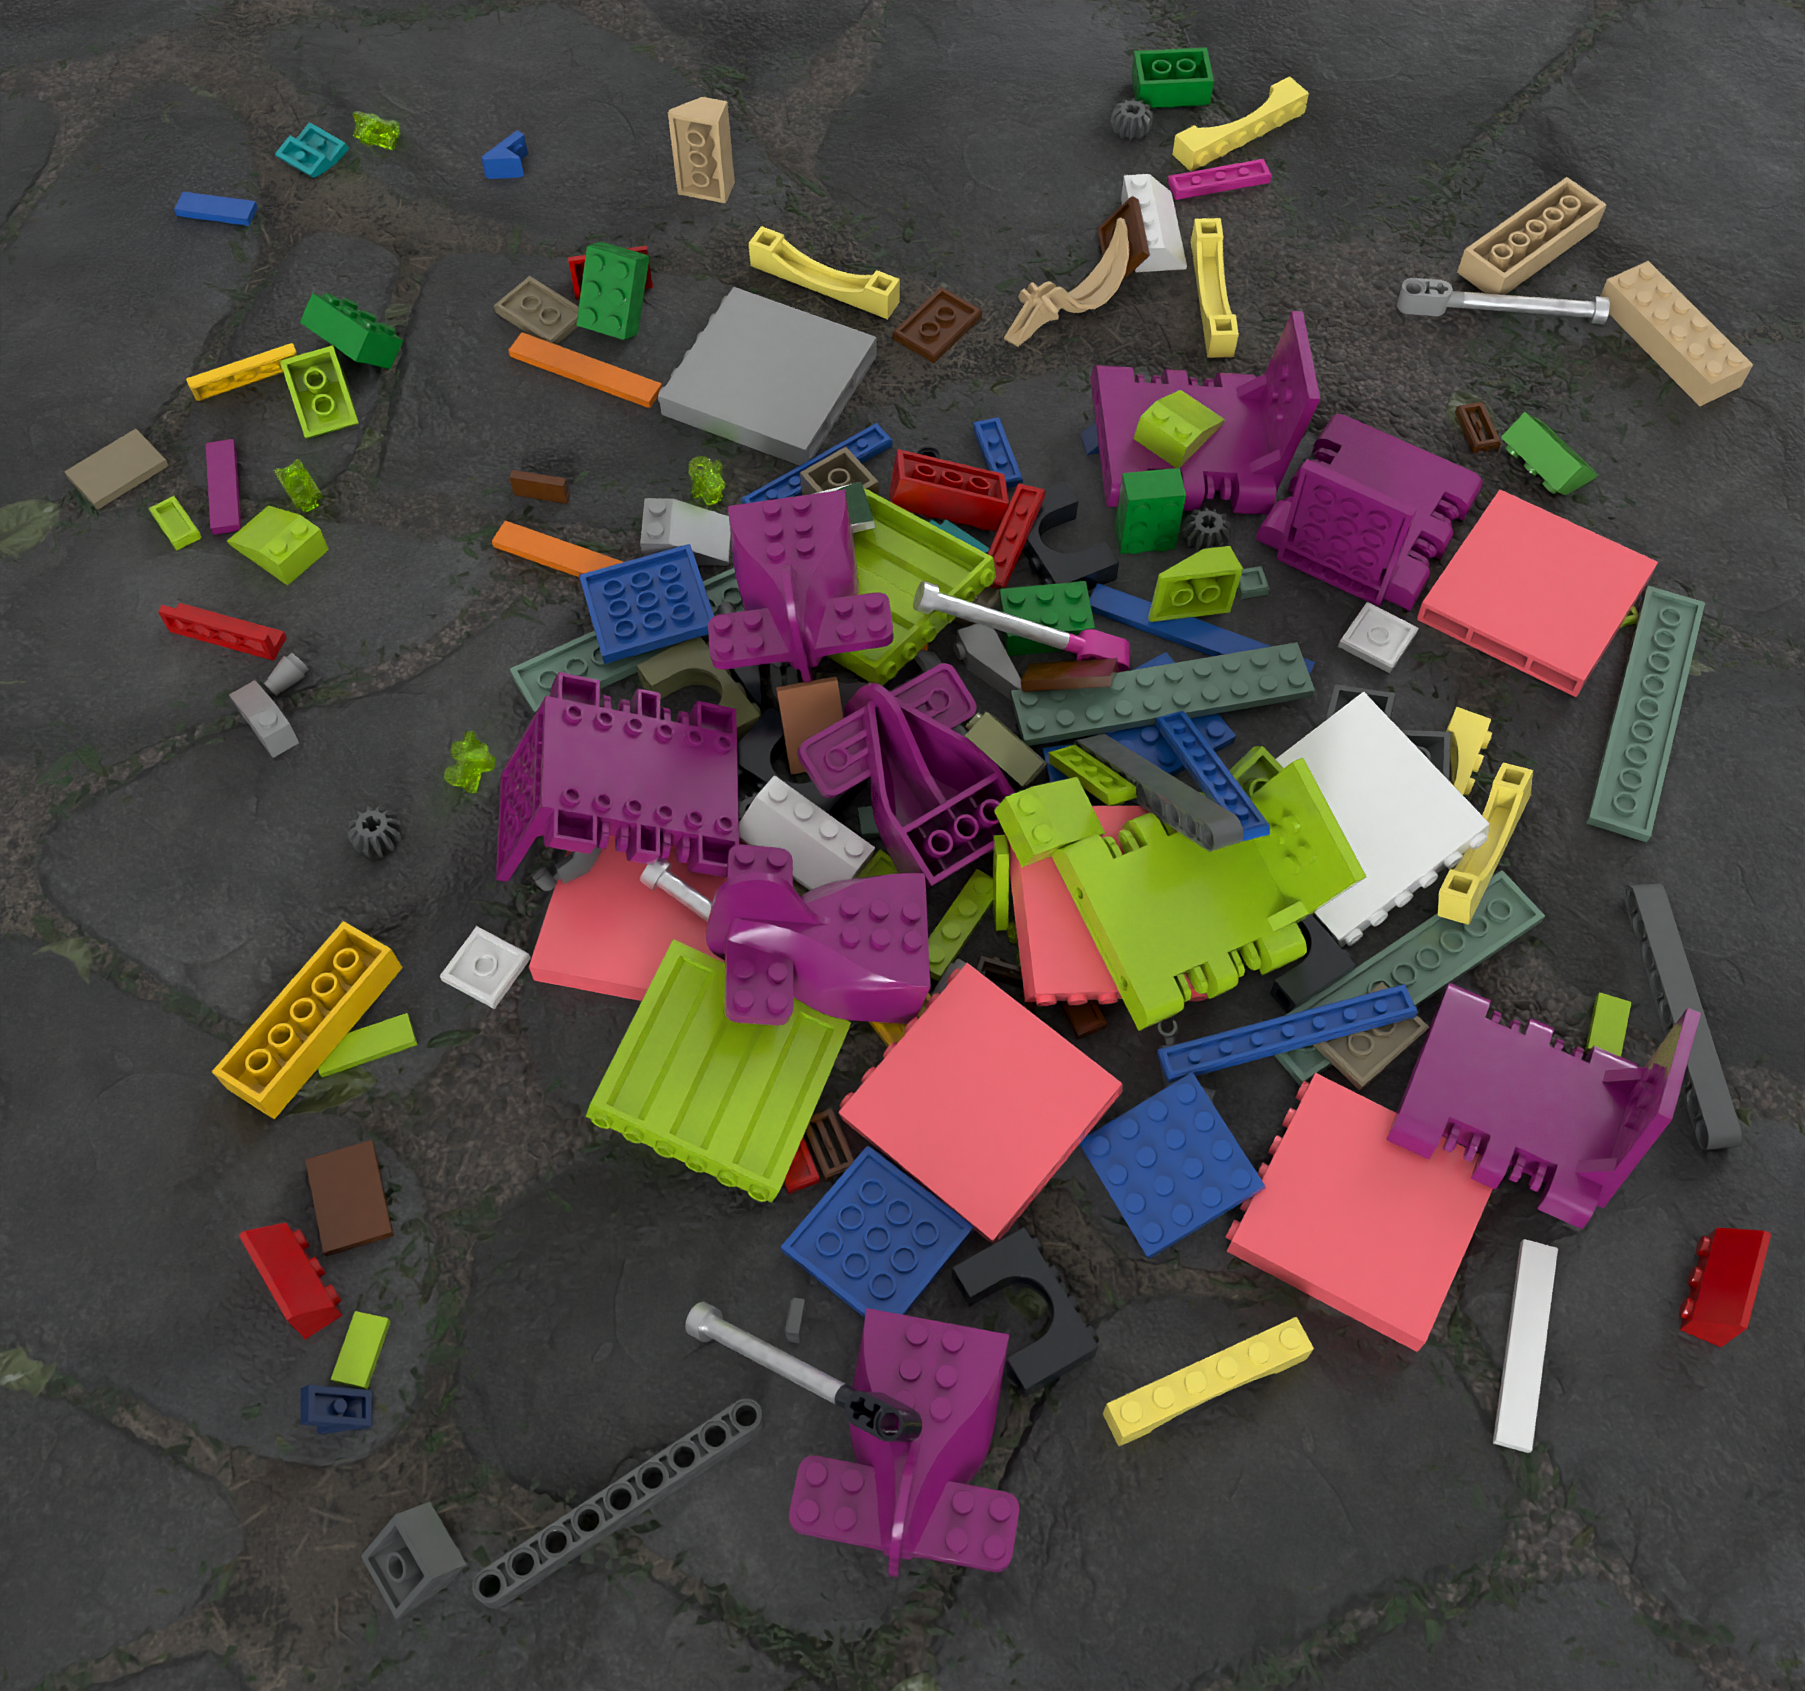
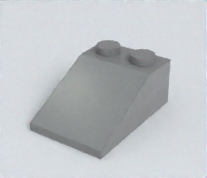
(677, 523)

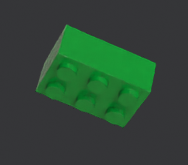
(1172, 77)
(612, 290)
(352, 330)
(1149, 510)
(1053, 605)

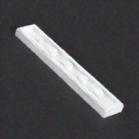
(1525, 1346)

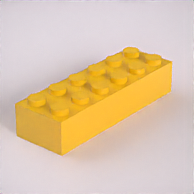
(308, 1019)

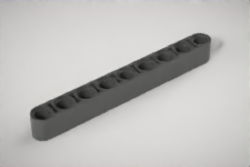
(1167, 796)
(1674, 991)
(602, 1504)

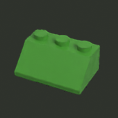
(1547, 455)

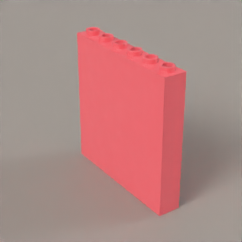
(1537, 592)
(613, 930)
(1053, 940)
(980, 1102)
(1360, 1215)

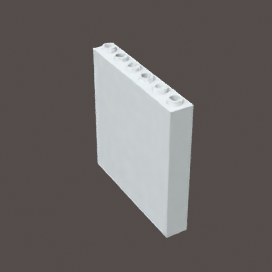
(1392, 809)

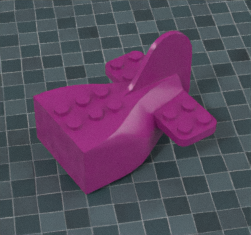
(797, 587)
(927, 782)
(840, 948)
(918, 1493)

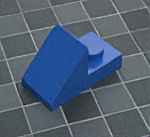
(506, 158)

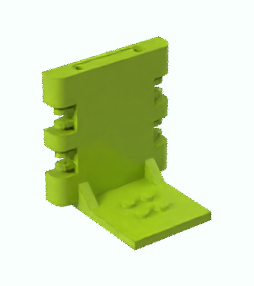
(1189, 910)

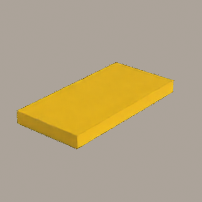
(240, 373)

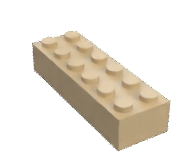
(1531, 238)
(1675, 333)

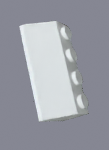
(1159, 223)
(818, 843)

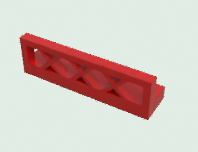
(223, 630)

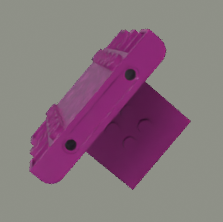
(1245, 455)
(1369, 513)
(621, 775)
(1537, 1106)

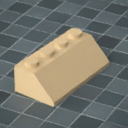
(702, 149)

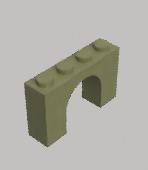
(691, 665)
(1005, 748)

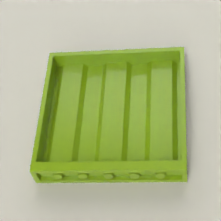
(894, 562)
(715, 1088)

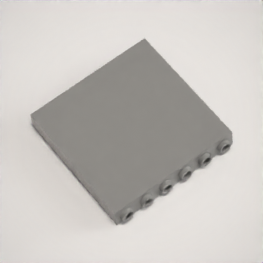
(768, 376)

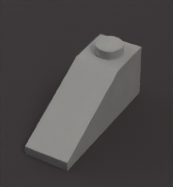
(987, 658)
(264, 718)

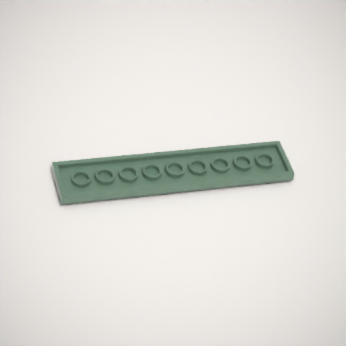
(584, 657)
(1145, 694)
(1646, 714)
(1426, 960)

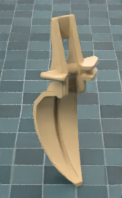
(1045, 301)

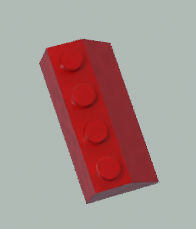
(948, 490)

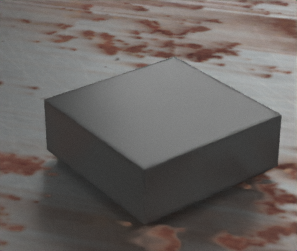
(795, 1320)

